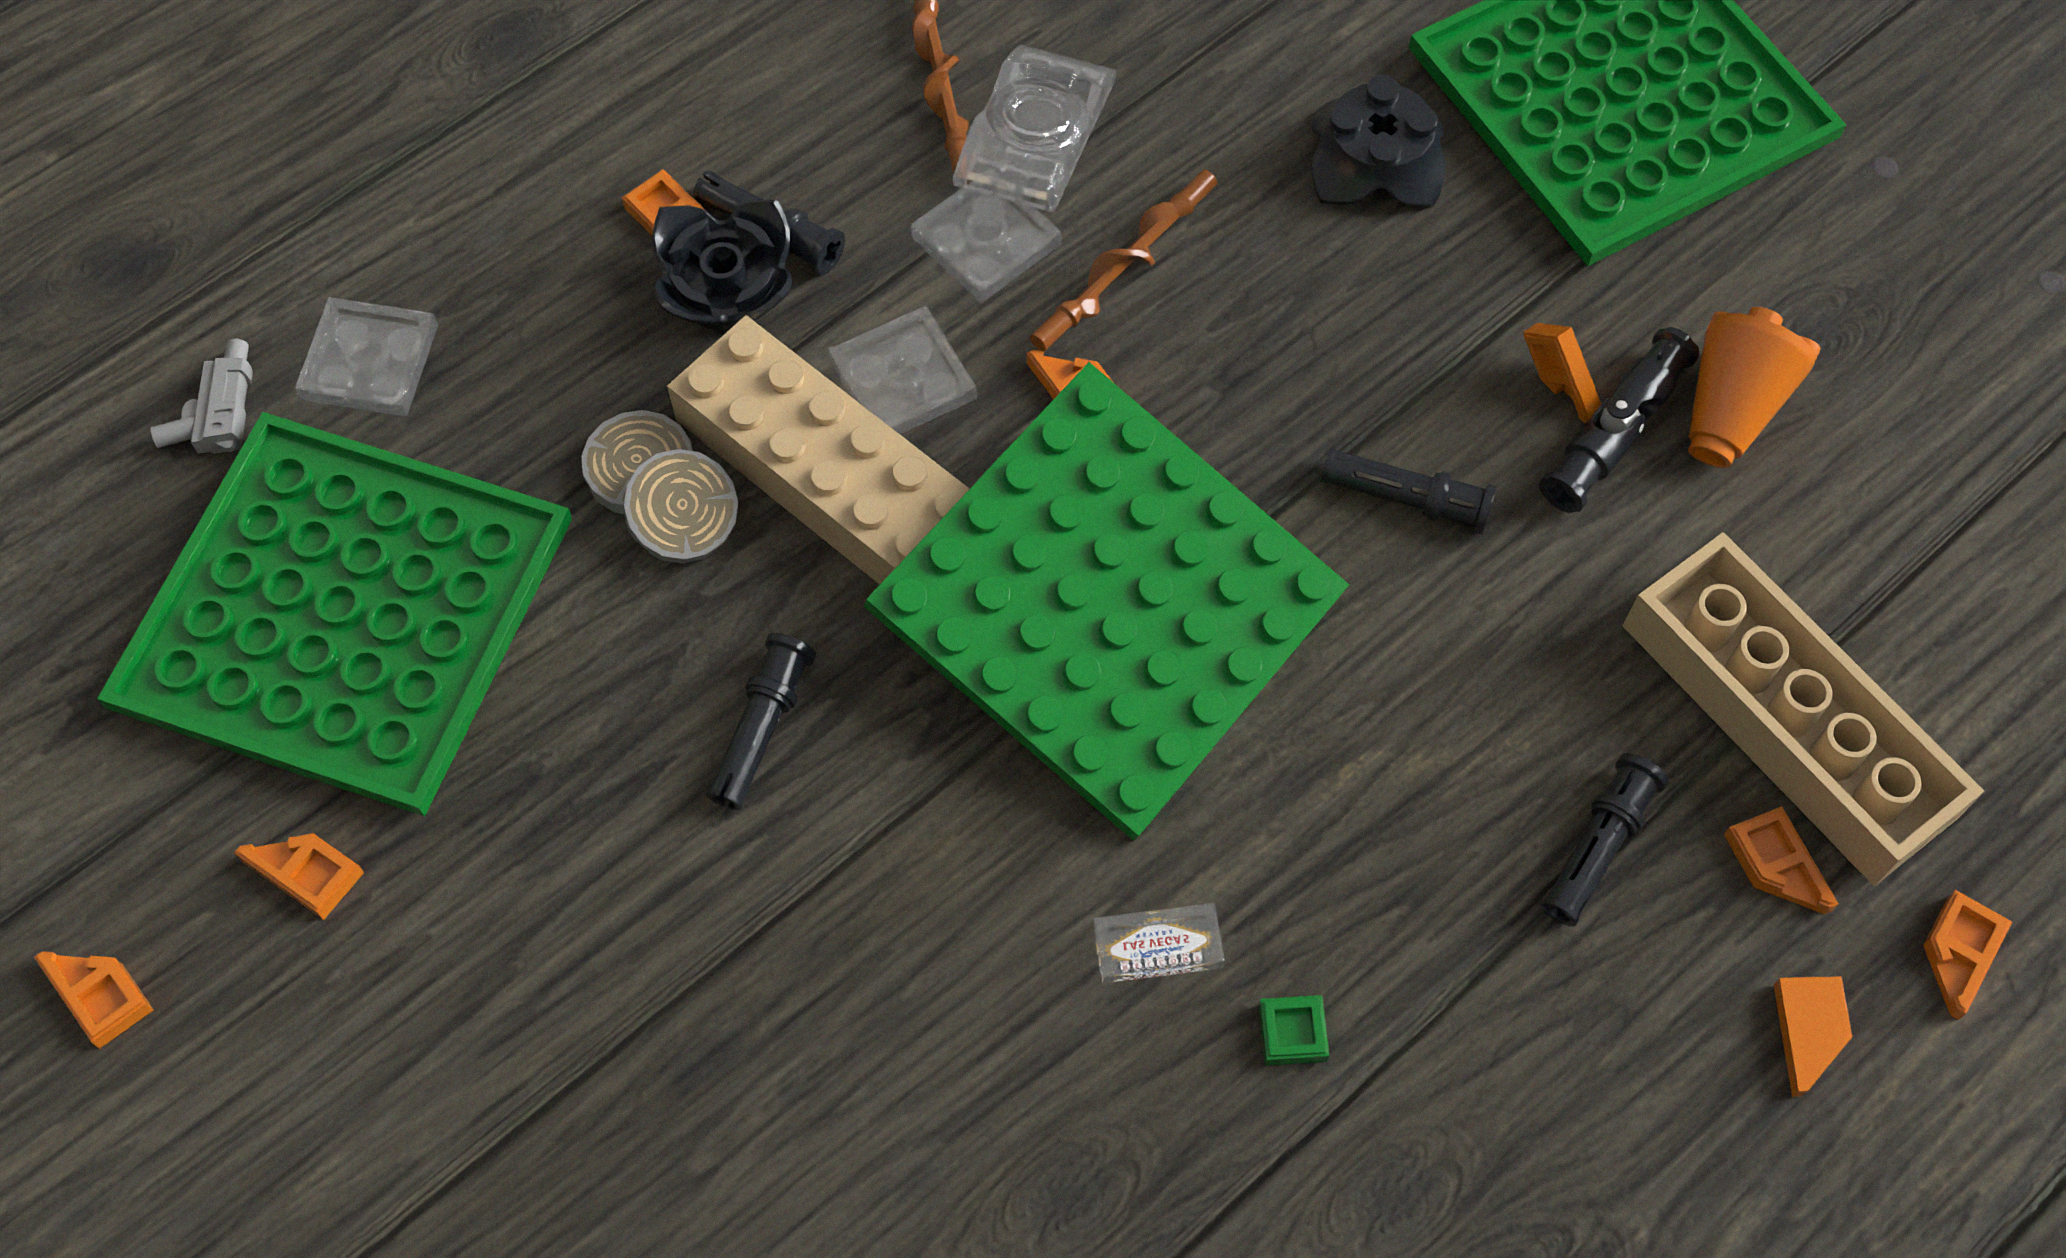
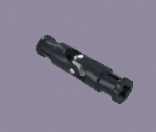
(1639, 396)

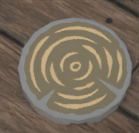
(621, 446)
(680, 506)

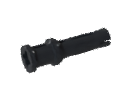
(807, 239)
(1342, 467)
(769, 697)
(1615, 816)

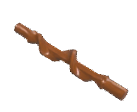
(937, 85)
(1113, 262)

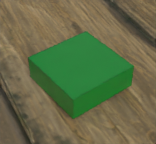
(1293, 1030)

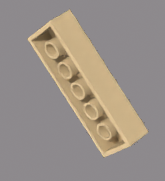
(813, 448)
(1800, 708)

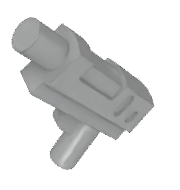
(218, 416)

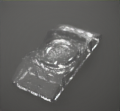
(1033, 127)

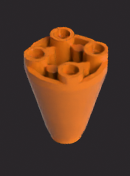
(1743, 381)

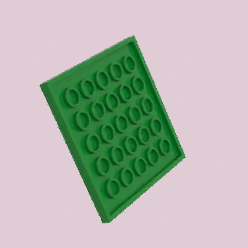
(1625, 106)
(1107, 599)
(339, 612)

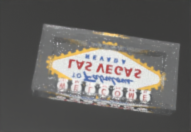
(1158, 943)

